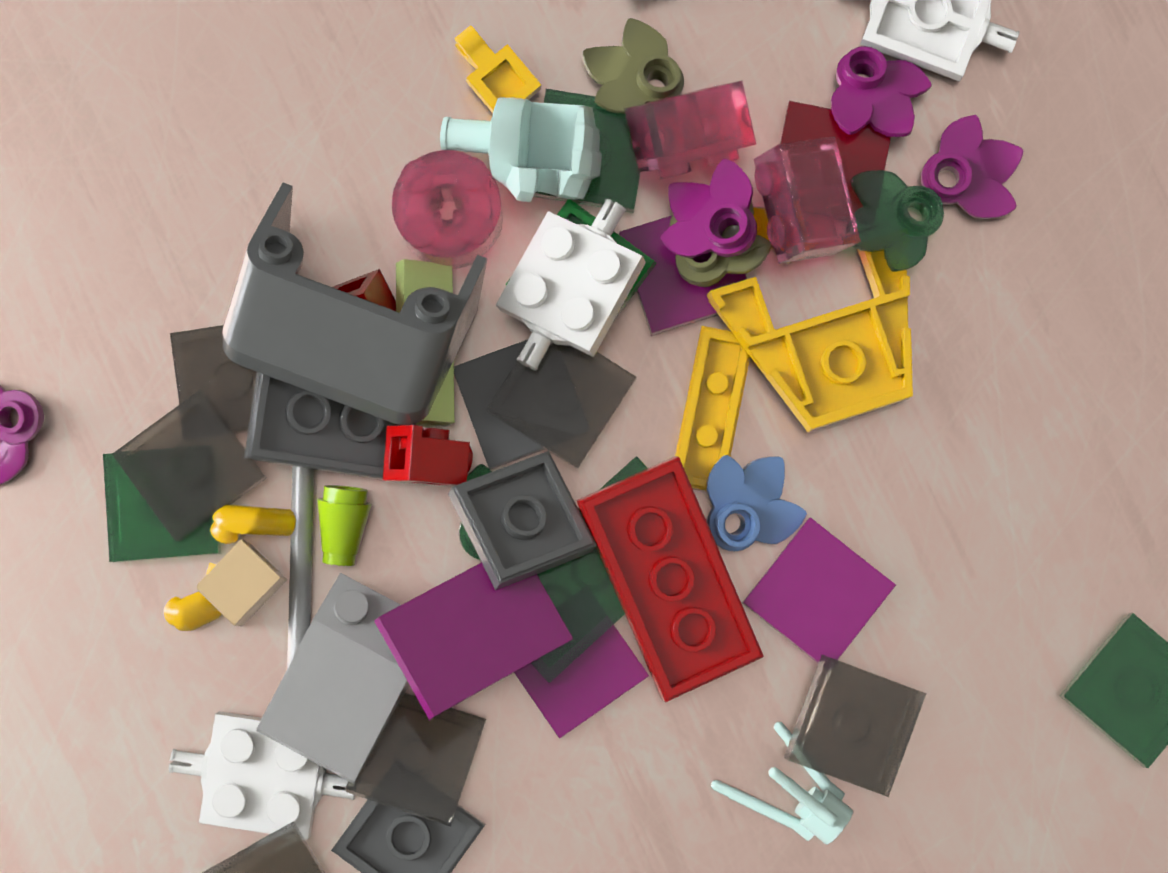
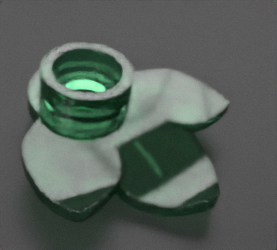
(885, 218)

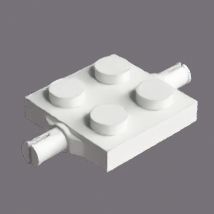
(935, 32)
(570, 284)
(255, 780)

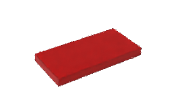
(670, 578)

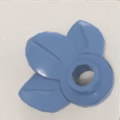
(755, 498)

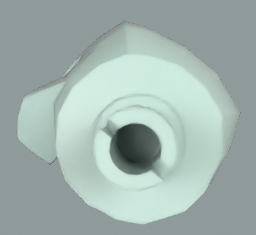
(532, 146)

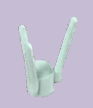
(820, 811)

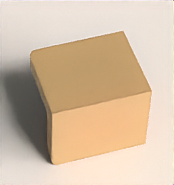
(241, 583)

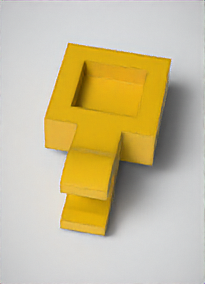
(497, 73)

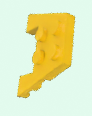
(834, 361)

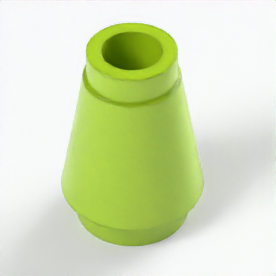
(342, 523)

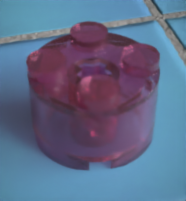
(422, 193)

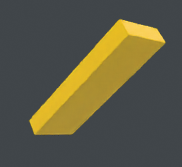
(712, 403)

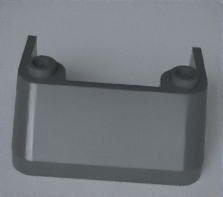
(337, 341)

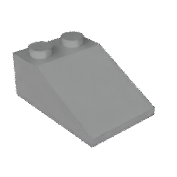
(338, 683)

